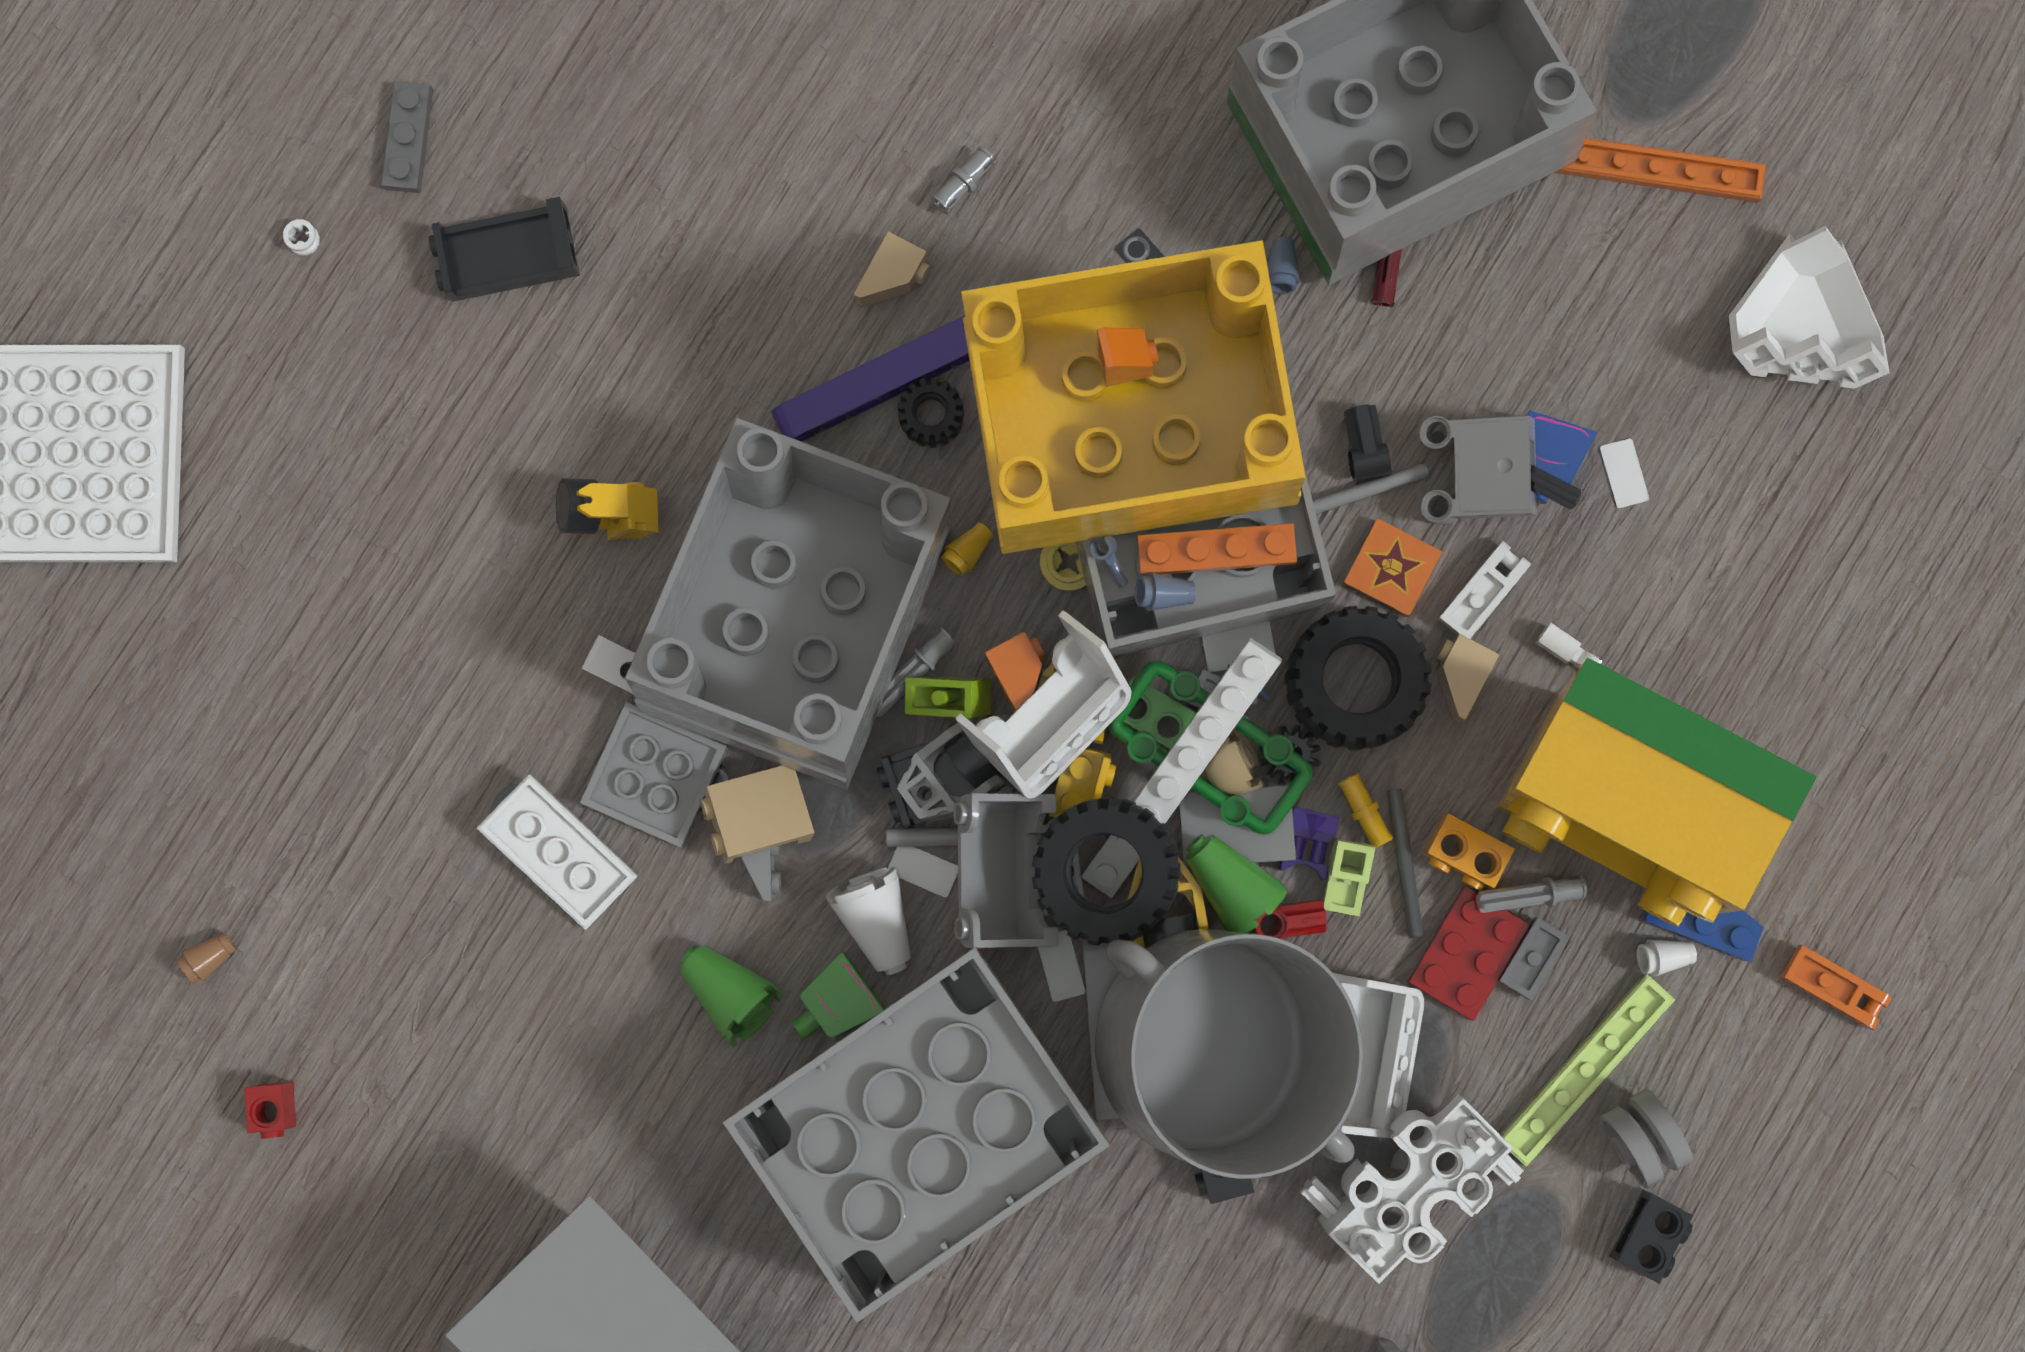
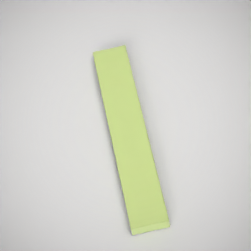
(1586, 1068)

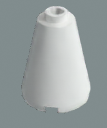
(875, 918)

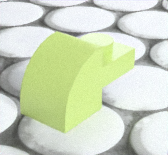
(1347, 876)

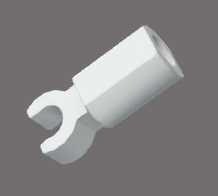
(1563, 646)

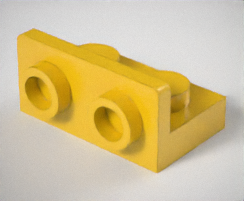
(1083, 779)

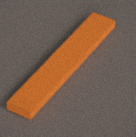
(1668, 170)

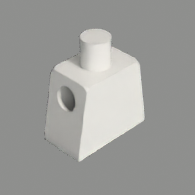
(607, 660)

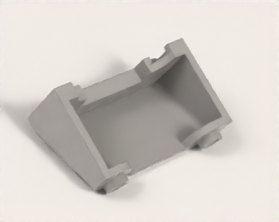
(996, 870)

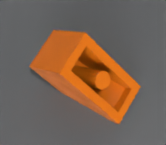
(1125, 354)

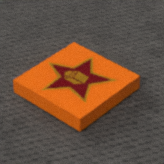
(1392, 567)

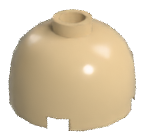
(1233, 766)

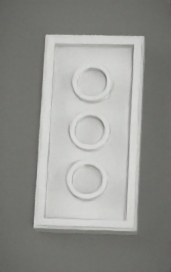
(557, 851)

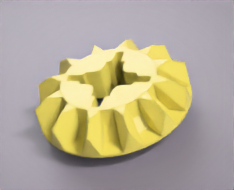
(1050, 562)

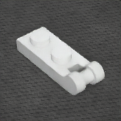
(1483, 592)

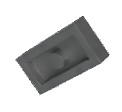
(1533, 958)

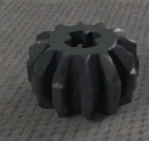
(1301, 748)

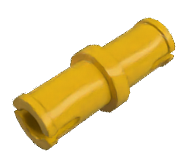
(1365, 810)

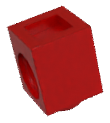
(282, 1096)

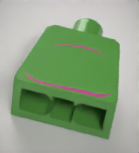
(837, 1000)

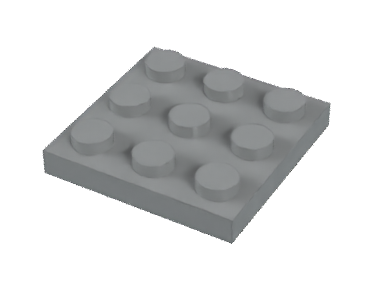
(653, 775)

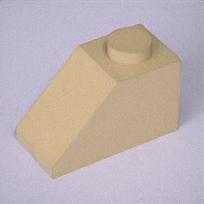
(892, 271)
(1463, 673)

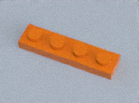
(1217, 549)

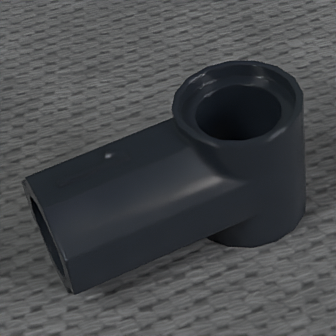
(1367, 452)

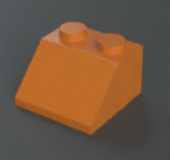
(1017, 667)

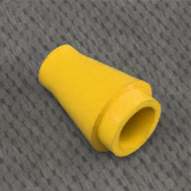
(966, 550)

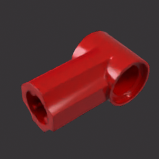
(1296, 920)

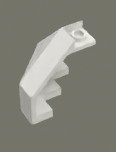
(1809, 317)

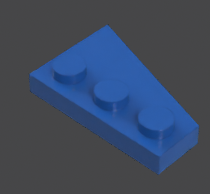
(1730, 932)

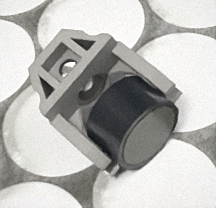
(922, 777)

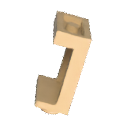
(756, 812)

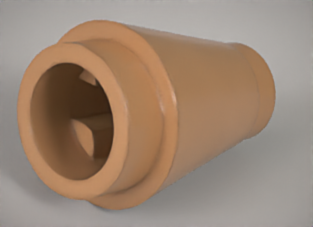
(204, 958)

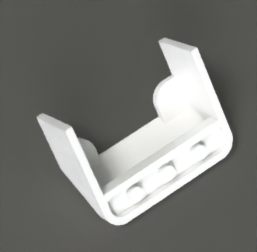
(1058, 717)
(1390, 1034)

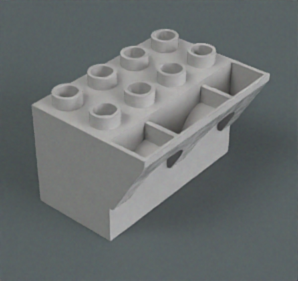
(586, 1294)

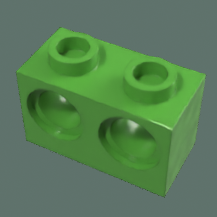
(1159, 707)

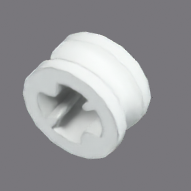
(300, 247)

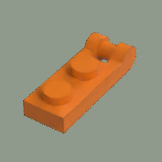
(1835, 986)

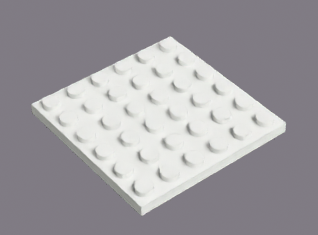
(90, 452)

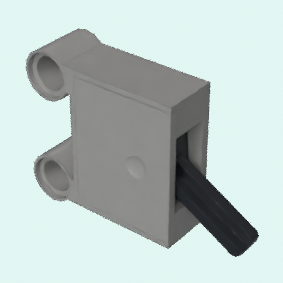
(1493, 470)

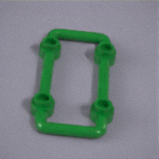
(1233, 808)

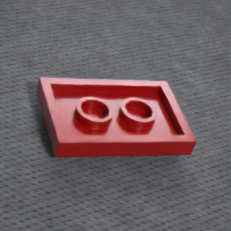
(1467, 955)

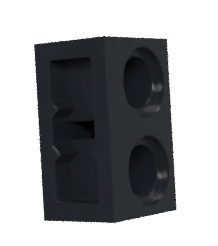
(1642, 1231)

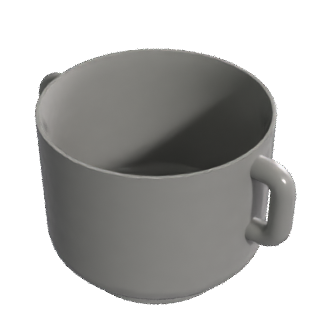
(1230, 1051)

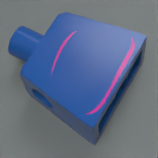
(1559, 447)

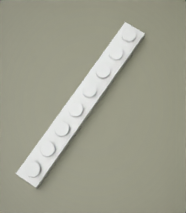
(1188, 758)

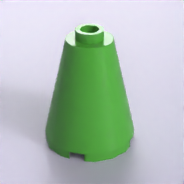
(1233, 883)
(729, 992)

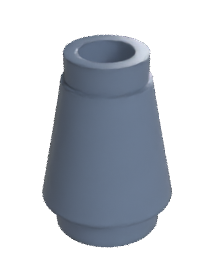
(1283, 266)
(1163, 591)

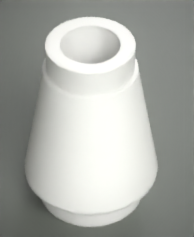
(1664, 956)

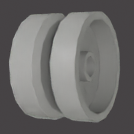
(1646, 1138)

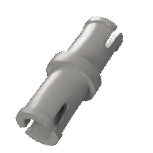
(963, 179)

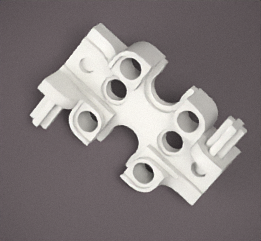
(1357, 1218)

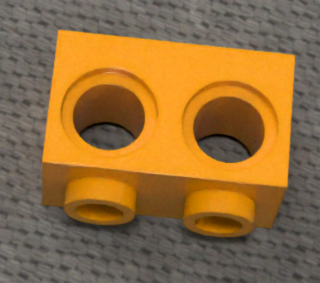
(1470, 844)

